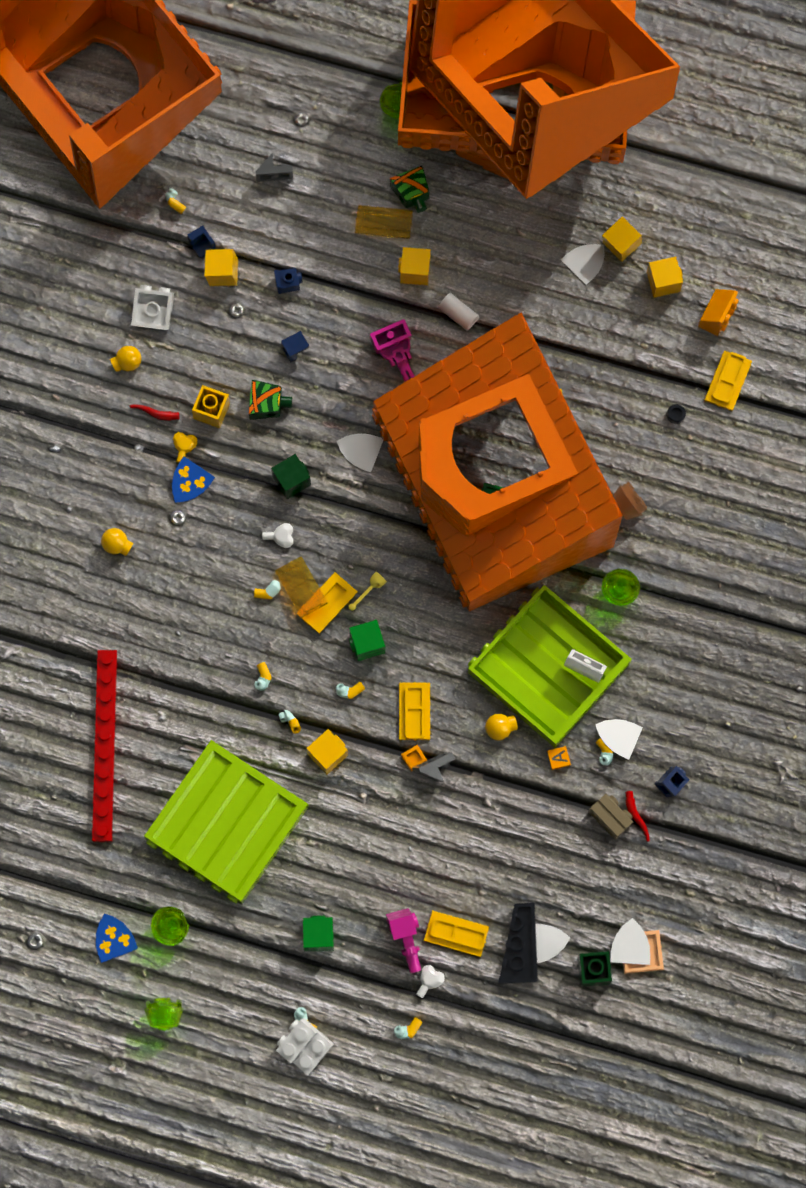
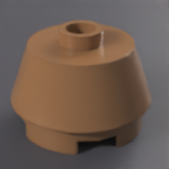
(629, 501)

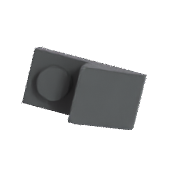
(269, 172)
(430, 767)

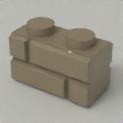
(611, 816)

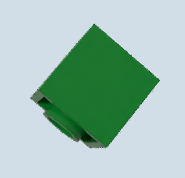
(366, 640)
(318, 933)

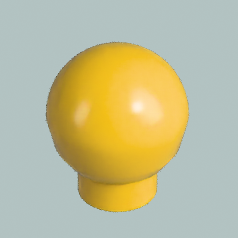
(126, 359)
(115, 542)
(500, 726)

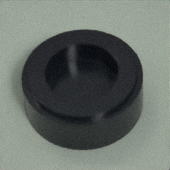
(676, 414)

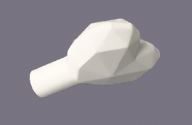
(281, 535)
(430, 979)

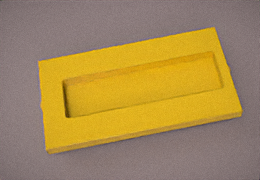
(728, 380)
(338, 595)
(414, 711)
(456, 933)

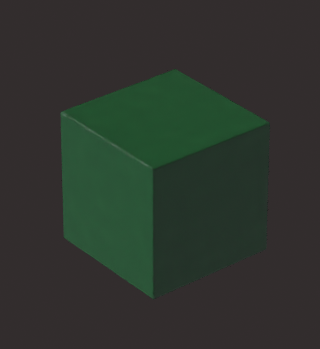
(291, 476)
(594, 969)

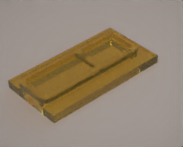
(384, 222)
(301, 587)

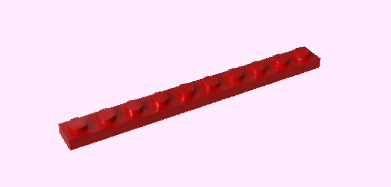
(104, 746)

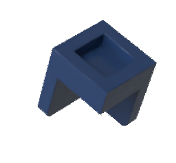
(201, 241)
(293, 345)

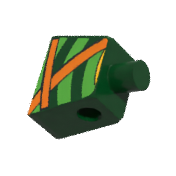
(411, 188)
(267, 400)

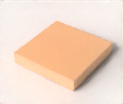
(656, 959)

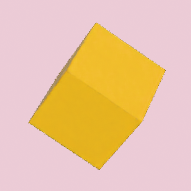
(622, 239)
(414, 266)
(221, 267)
(665, 277)
(211, 406)
(327, 751)

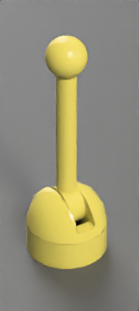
(376, 581)

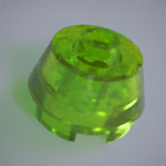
(390, 100)
(620, 587)
(169, 926)
(164, 1013)

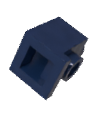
(284, 285)
(672, 788)

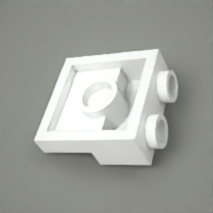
(152, 307)
(304, 1046)

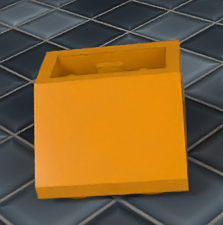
(718, 311)

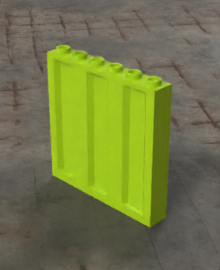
(528, 668)
(225, 822)

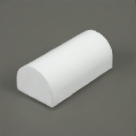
(458, 311)
(585, 665)

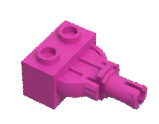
(394, 343)
(403, 926)

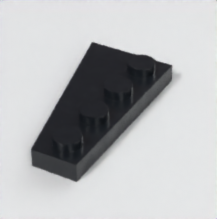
(521, 947)

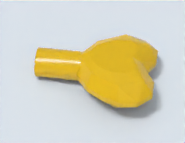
(184, 444)

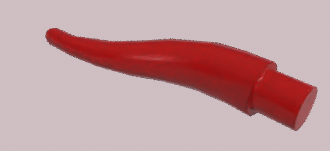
(161, 415)
(631, 807)

